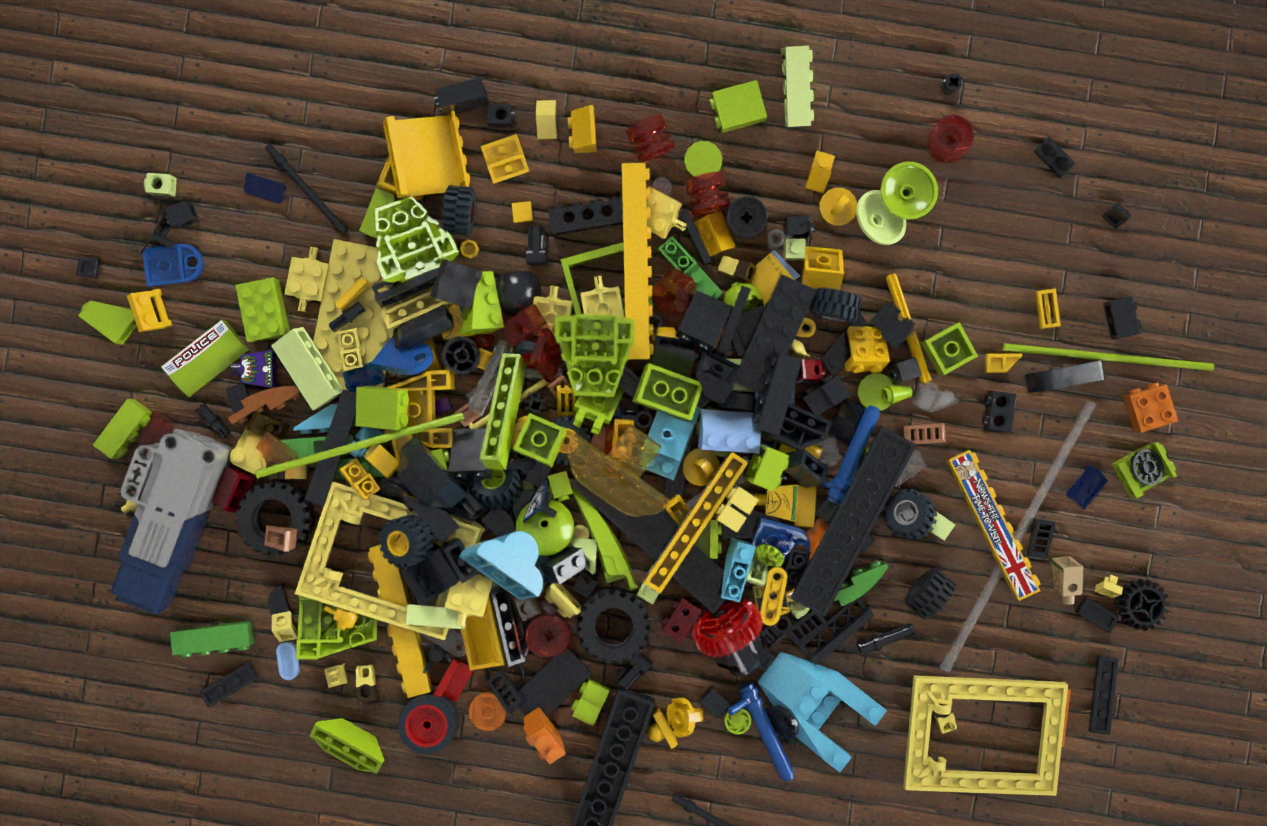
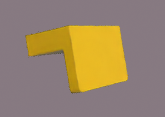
(714, 233)

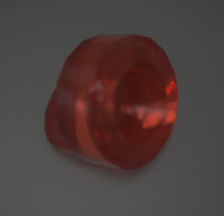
(484, 340)

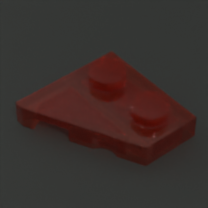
(155, 429)

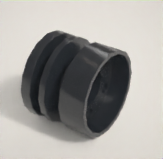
(754, 209)

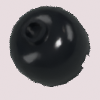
(460, 356)

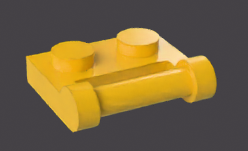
(144, 311)

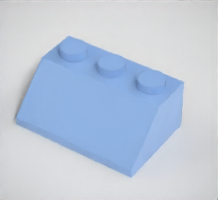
(728, 431)

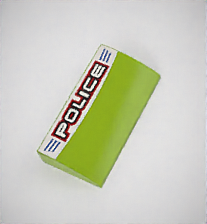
(205, 358)

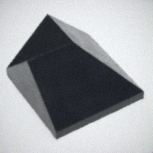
(846, 421)

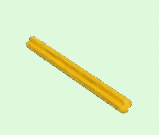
(912, 341)

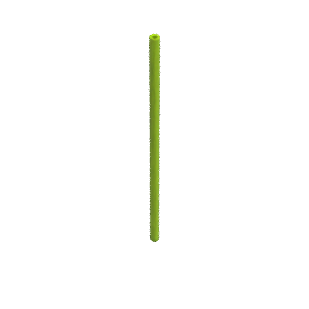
(1108, 357)
(359, 445)

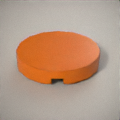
(487, 712)

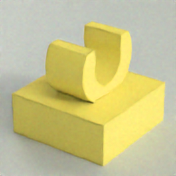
(1109, 587)
(336, 675)

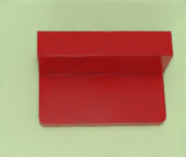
(454, 680)

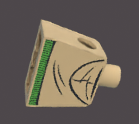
(1067, 578)

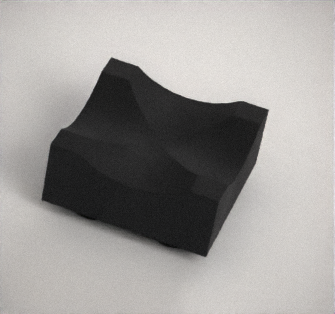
(455, 284)

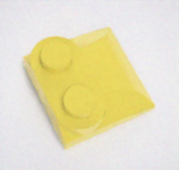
(247, 455)
(565, 602)

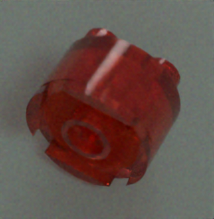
(674, 292)

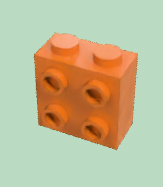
(1150, 407)
(543, 736)

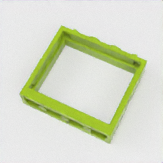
(585, 258)

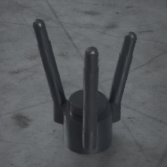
(436, 654)

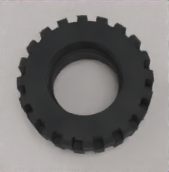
(251, 509)
(613, 651)

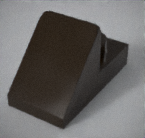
(265, 423)

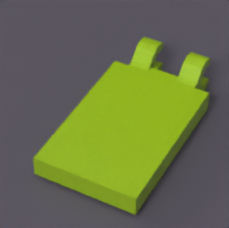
(597, 409)

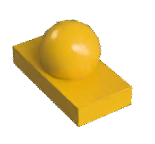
(661, 729)

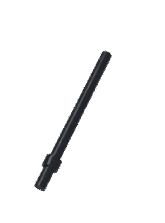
(281, 161)
(689, 806)

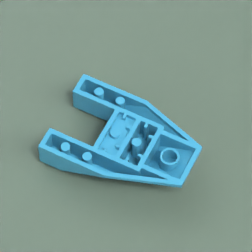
(811, 697)

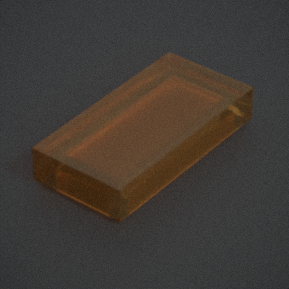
(276, 449)

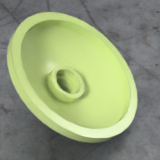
(877, 220)

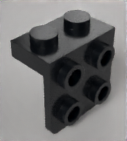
(430, 576)

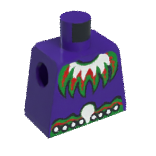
(257, 368)

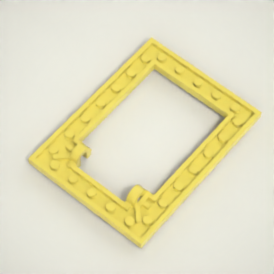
(323, 584)
(928, 775)

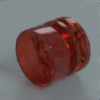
(951, 128)
(652, 142)
(706, 189)
(538, 638)

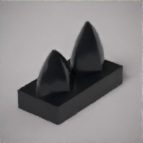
(1054, 157)

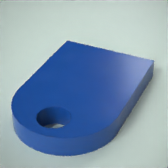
(171, 266)
(402, 359)
(770, 530)

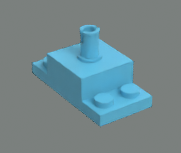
(674, 437)

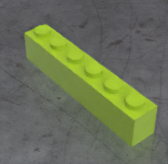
(503, 412)

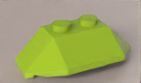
(348, 744)

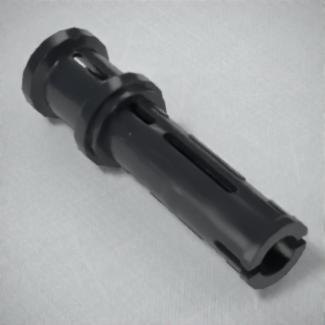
(877, 642)

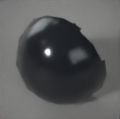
(516, 291)

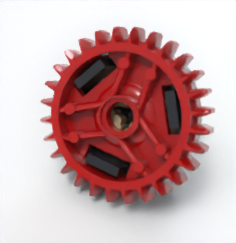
(731, 636)

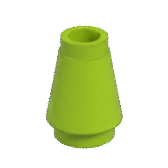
(894, 394)

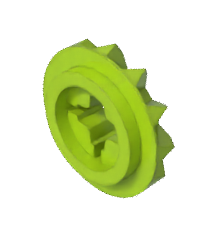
(774, 556)

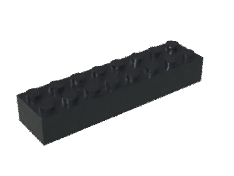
(614, 759)

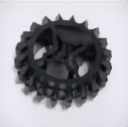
(1127, 608)

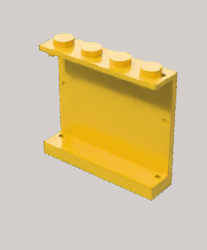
(425, 155)

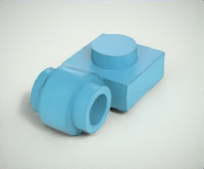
(363, 434)

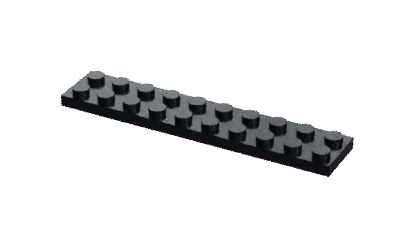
(853, 521)
(652, 533)

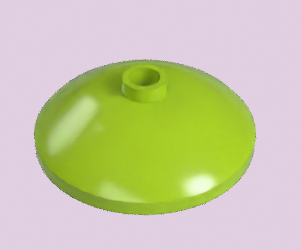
(918, 183)
(554, 536)

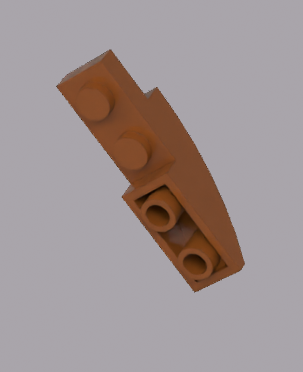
(273, 398)

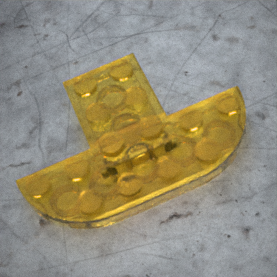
(618, 474)

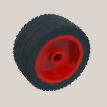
(417, 732)

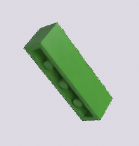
(211, 638)

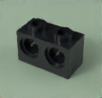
(1005, 412)

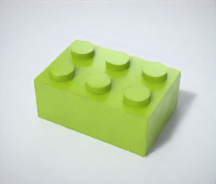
(262, 310)
(668, 392)

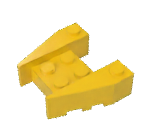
(422, 405)

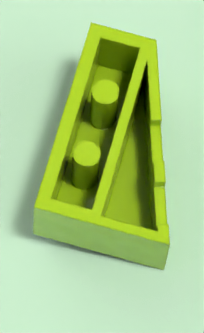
(485, 312)

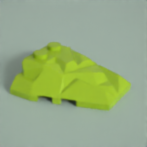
(410, 241)
(594, 351)
(321, 636)

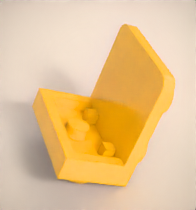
(867, 350)

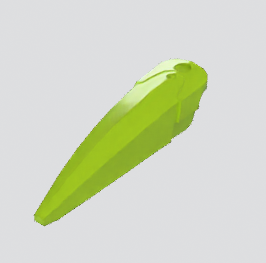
(608, 547)

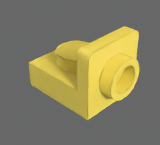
(283, 627)

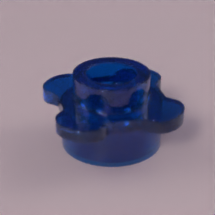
(786, 548)

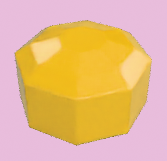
(469, 249)

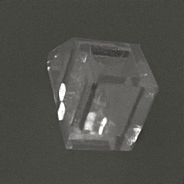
(931, 399)

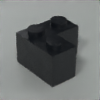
(893, 325)
(827, 394)

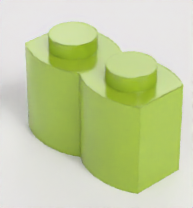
(590, 702)

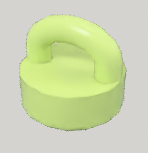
(798, 609)

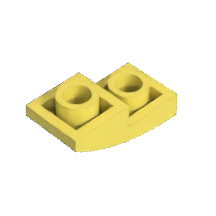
(350, 348)

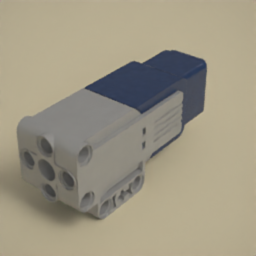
(171, 514)

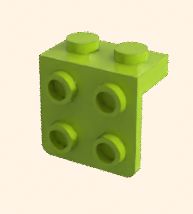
(708, 539)

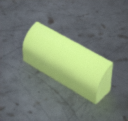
(307, 368)

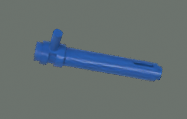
(841, 482)
(754, 704)

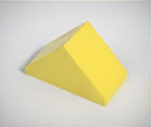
(546, 119)

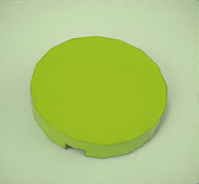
(702, 158)
(871, 390)

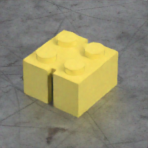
(730, 516)

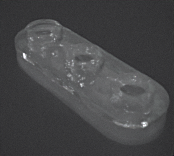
(450, 643)

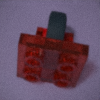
(542, 354)

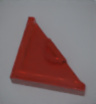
(609, 434)

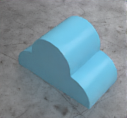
(509, 563)

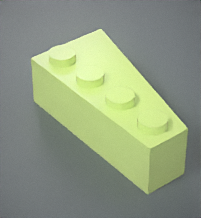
(797, 86)

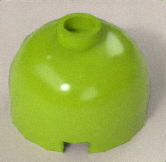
(753, 299)

